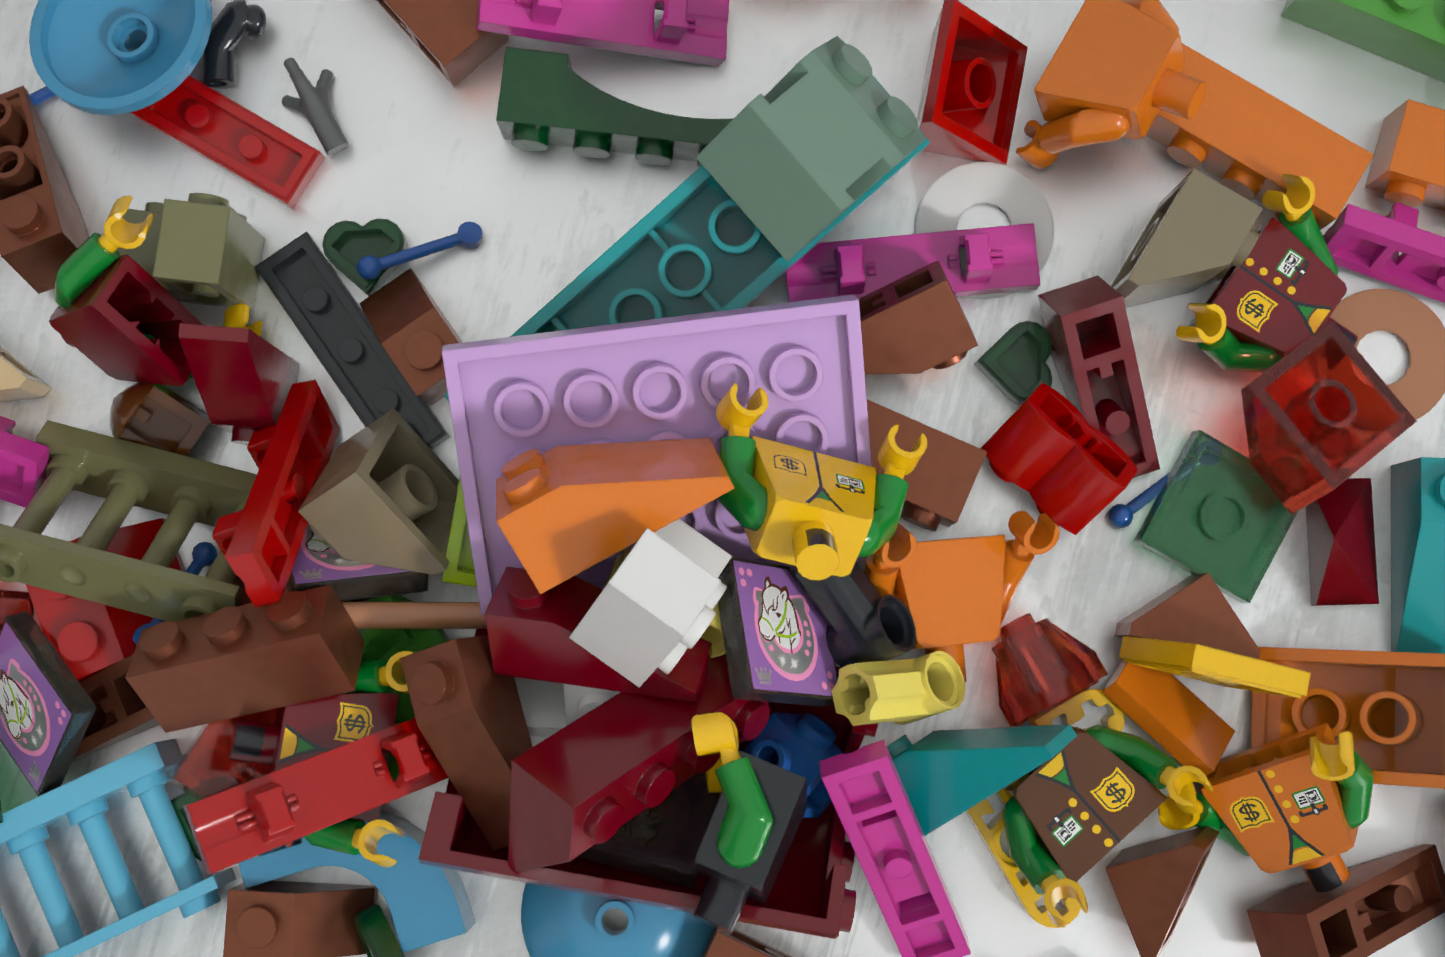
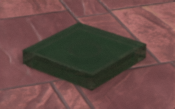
(1216, 518)

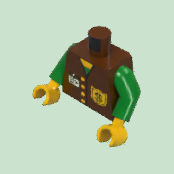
(1085, 804)

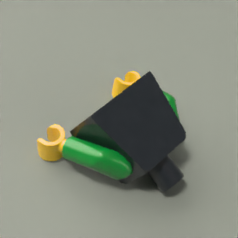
(749, 826)

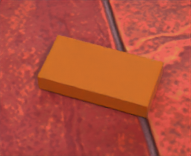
(1170, 715)

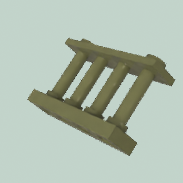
(127, 478)

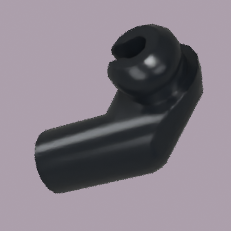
(227, 29)

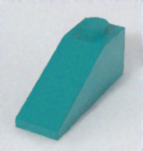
(1418, 556)
(965, 766)

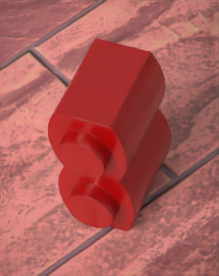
(1059, 459)

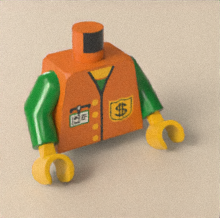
(1286, 804)

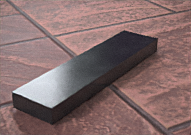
(344, 337)

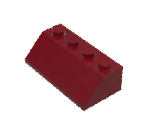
(613, 767)

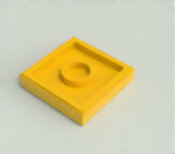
(1214, 666)

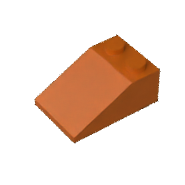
(597, 499)
(1381, 697)

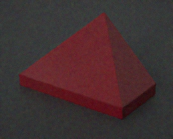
(1343, 546)

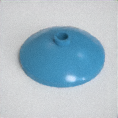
(117, 52)
(573, 926)

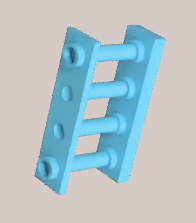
(85, 806)

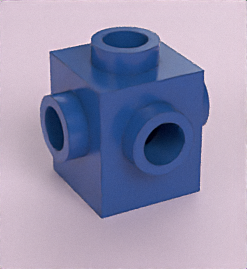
(798, 745)

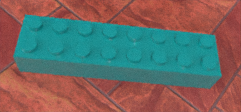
(680, 260)

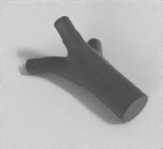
(315, 106)

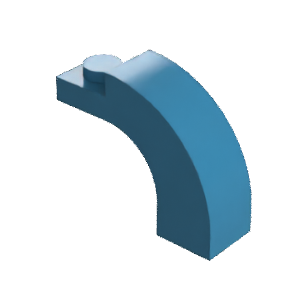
(423, 899)

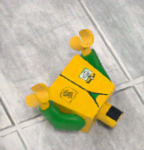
(807, 503)

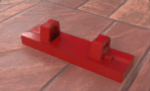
(290, 457)
(310, 795)

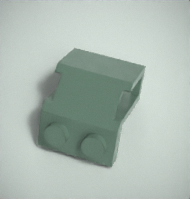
(811, 146)

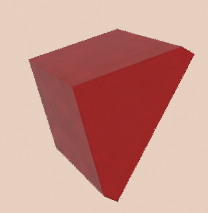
(970, 87)

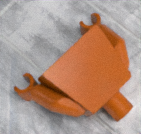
(1110, 79)
(959, 585)

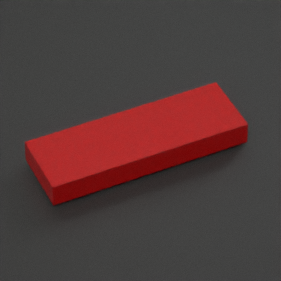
(235, 140)

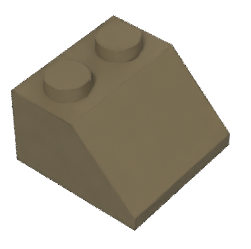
(1188, 241)
(385, 499)

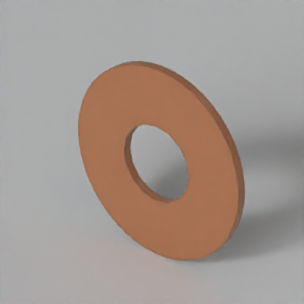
(1415, 327)

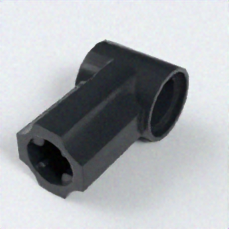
(858, 619)

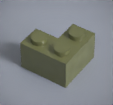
(200, 250)

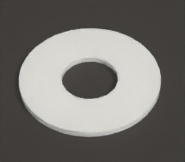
(990, 185)

